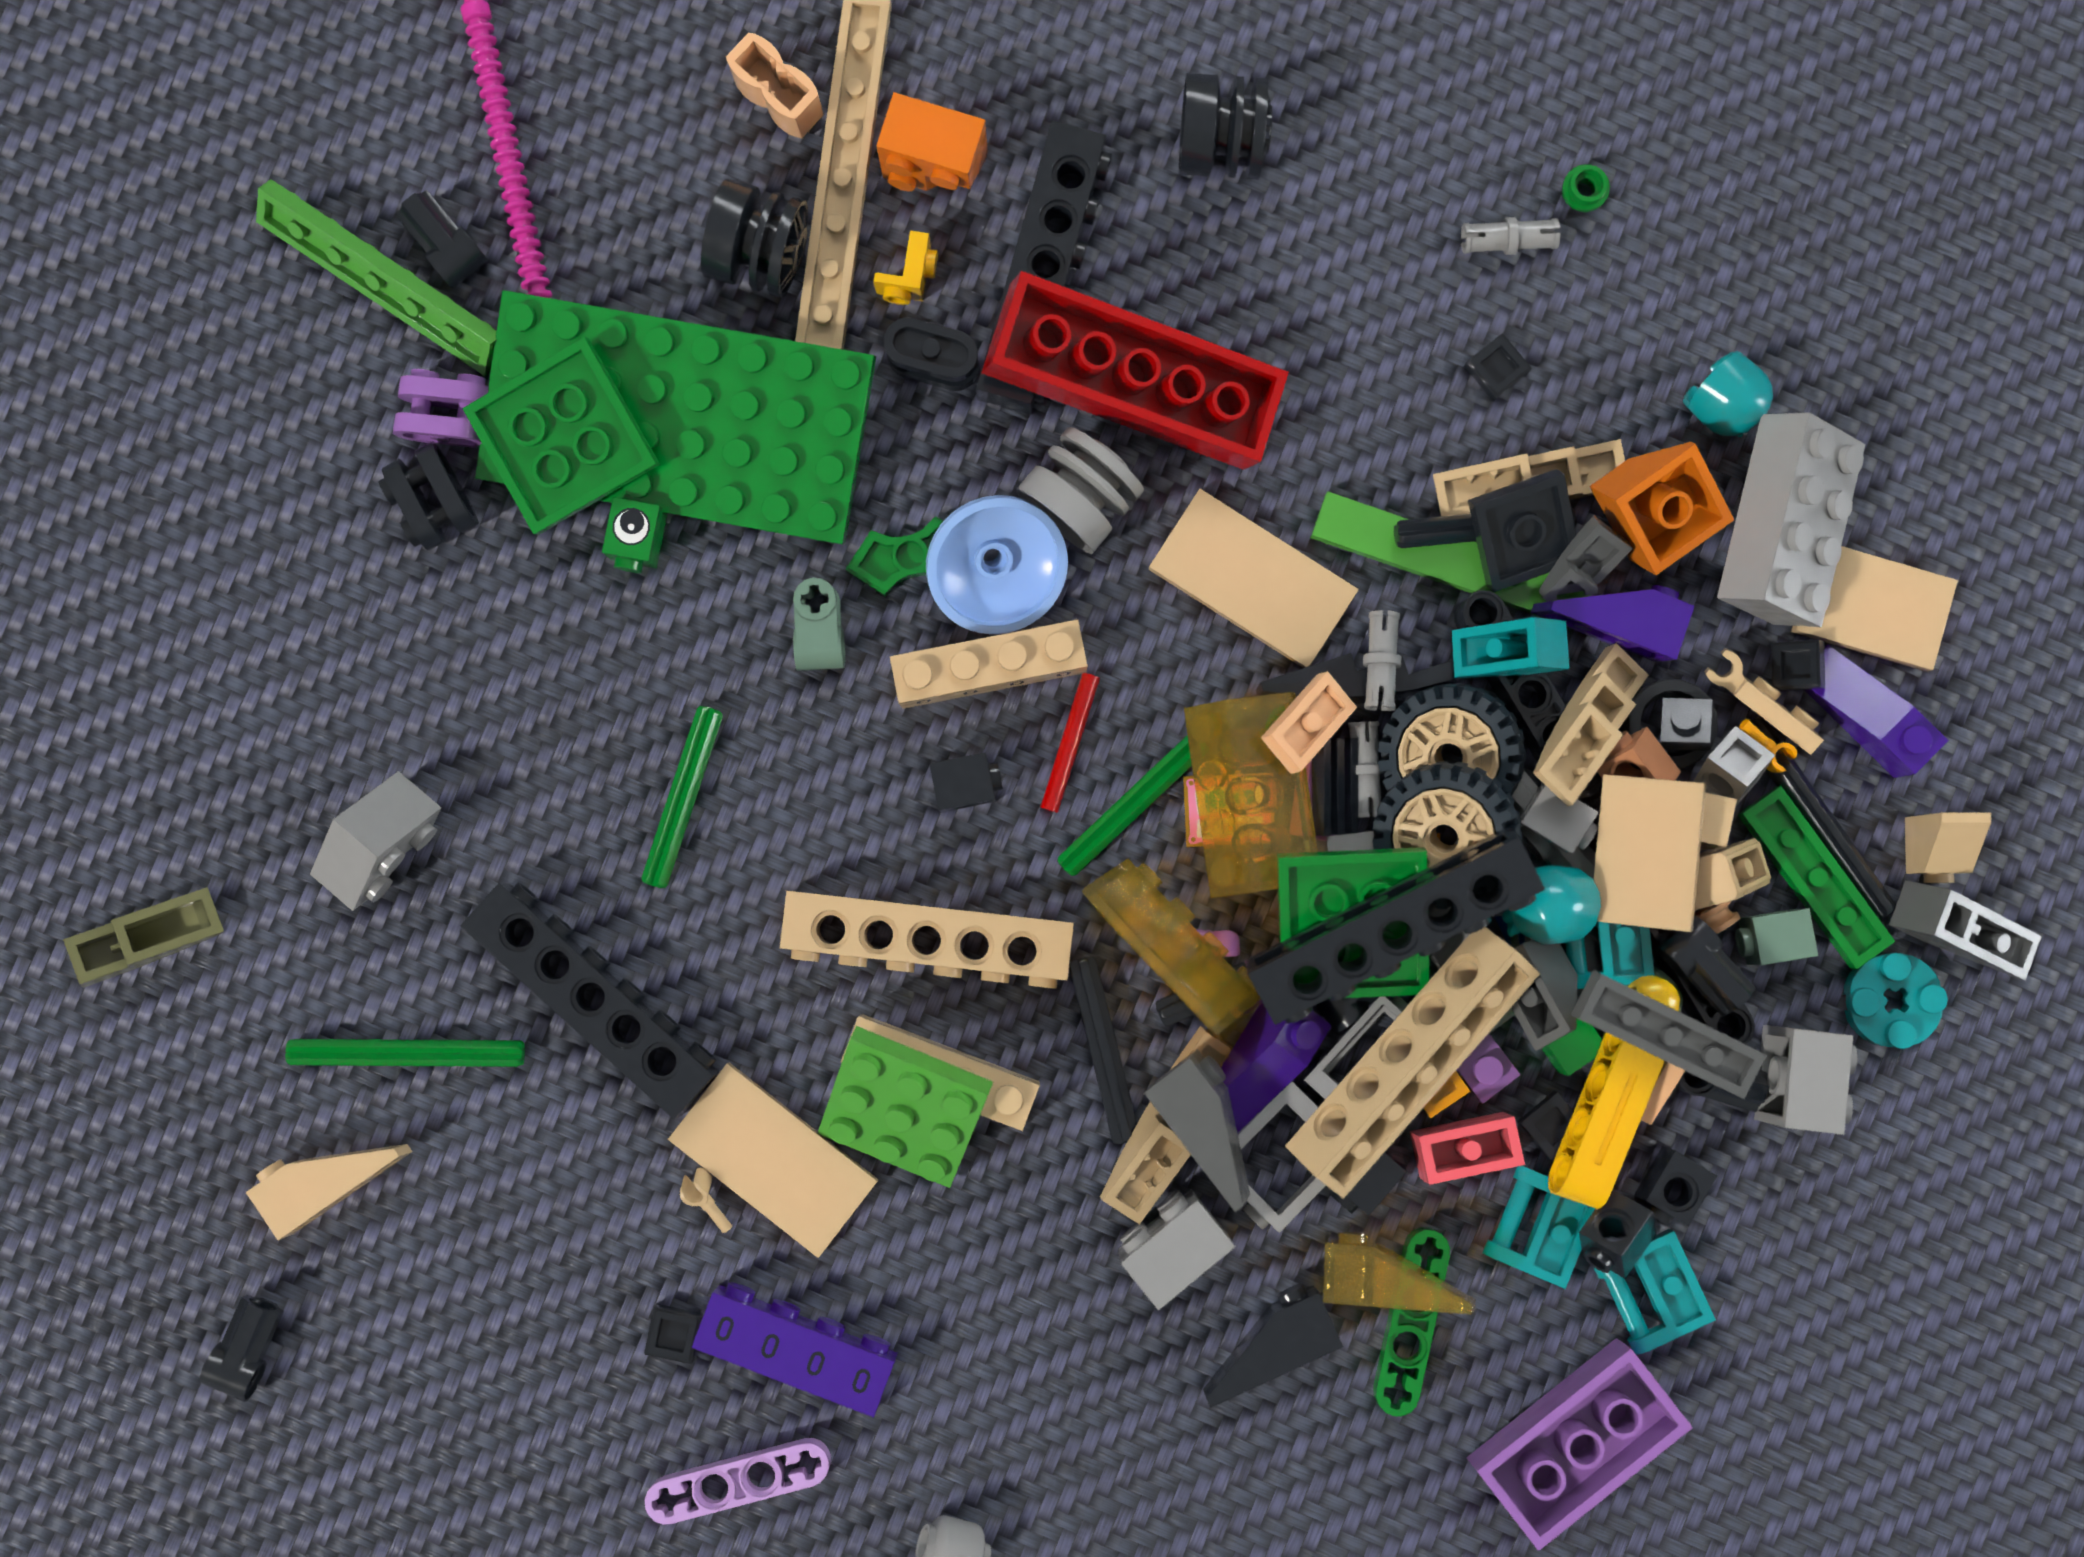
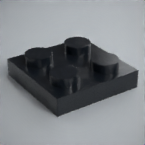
(1522, 529)

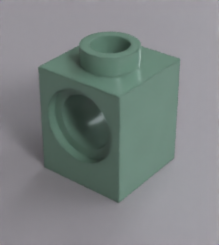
(1776, 937)

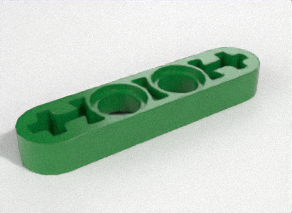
(1415, 1321)

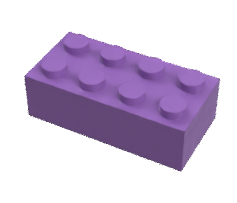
(1579, 1443)

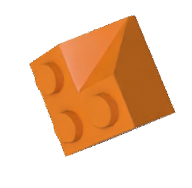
(930, 145)
(1662, 504)

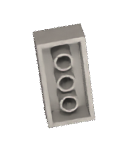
(1791, 519)

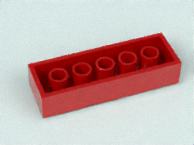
(1134, 371)

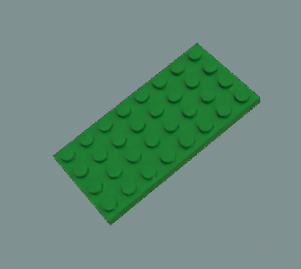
(737, 419)

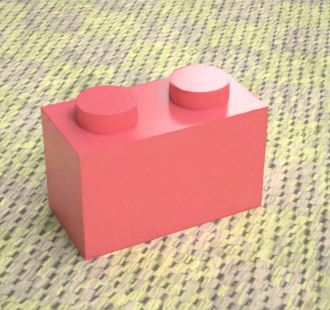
(1467, 1148)

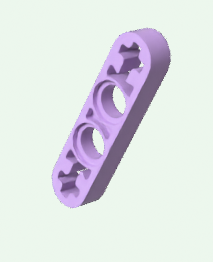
(740, 1488)

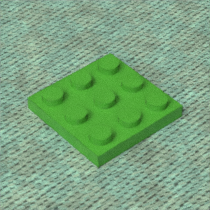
(904, 1106)

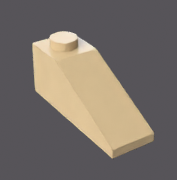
(307, 1188)

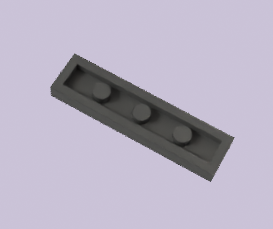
(1668, 1034)

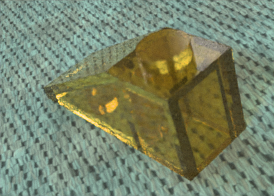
(1379, 1277)

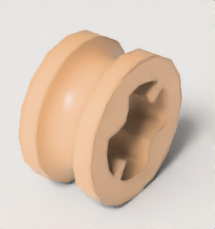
(1718, 916)

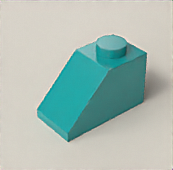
(1511, 648)

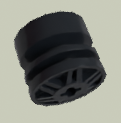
(1224, 126)
(745, 236)

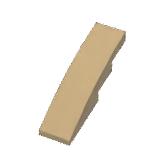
(1580, 467)
(1590, 724)
(1153, 1150)

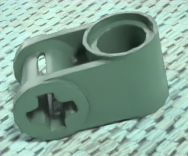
(820, 635)

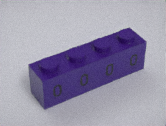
(795, 1349)

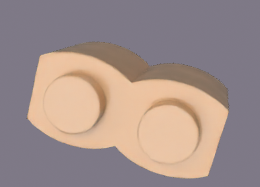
(775, 85)

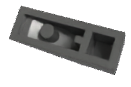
(1965, 928)
(1201, 1116)

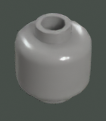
(952, 1538)

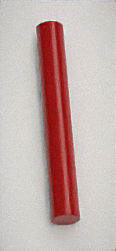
(1070, 742)

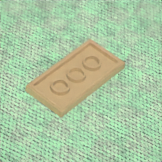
(1253, 579)
(773, 1159)

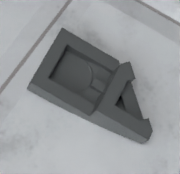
(1586, 561)

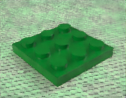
(561, 436)
(1328, 882)

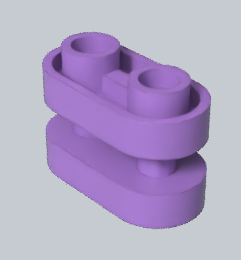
(427, 389)

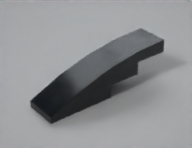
(1354, 681)

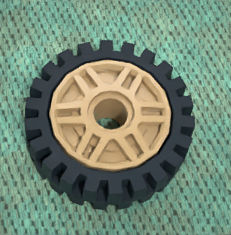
(1456, 716)
(1450, 797)

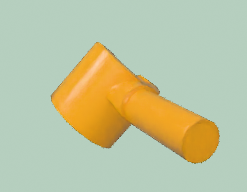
(1788, 749)

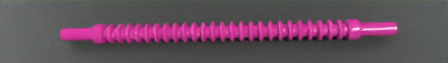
(477, 17)

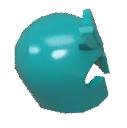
(1731, 396)
(1561, 911)

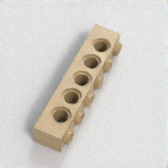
(807, 911)
(1412, 1060)

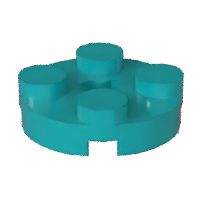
(1921, 999)

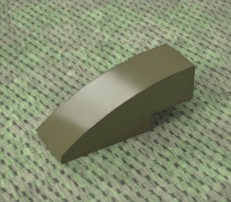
(143, 937)

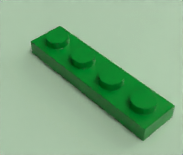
(1816, 877)

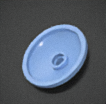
(1015, 585)

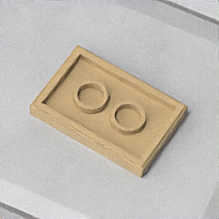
(1885, 610)
(1649, 851)

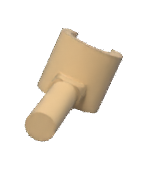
(697, 1194)

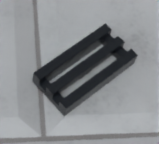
(1335, 788)

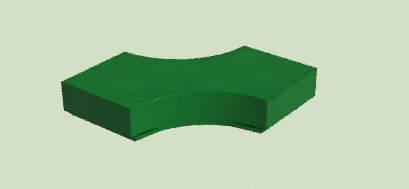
(888, 560)

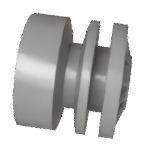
(1087, 481)

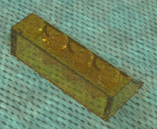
(1245, 794)
(1173, 947)

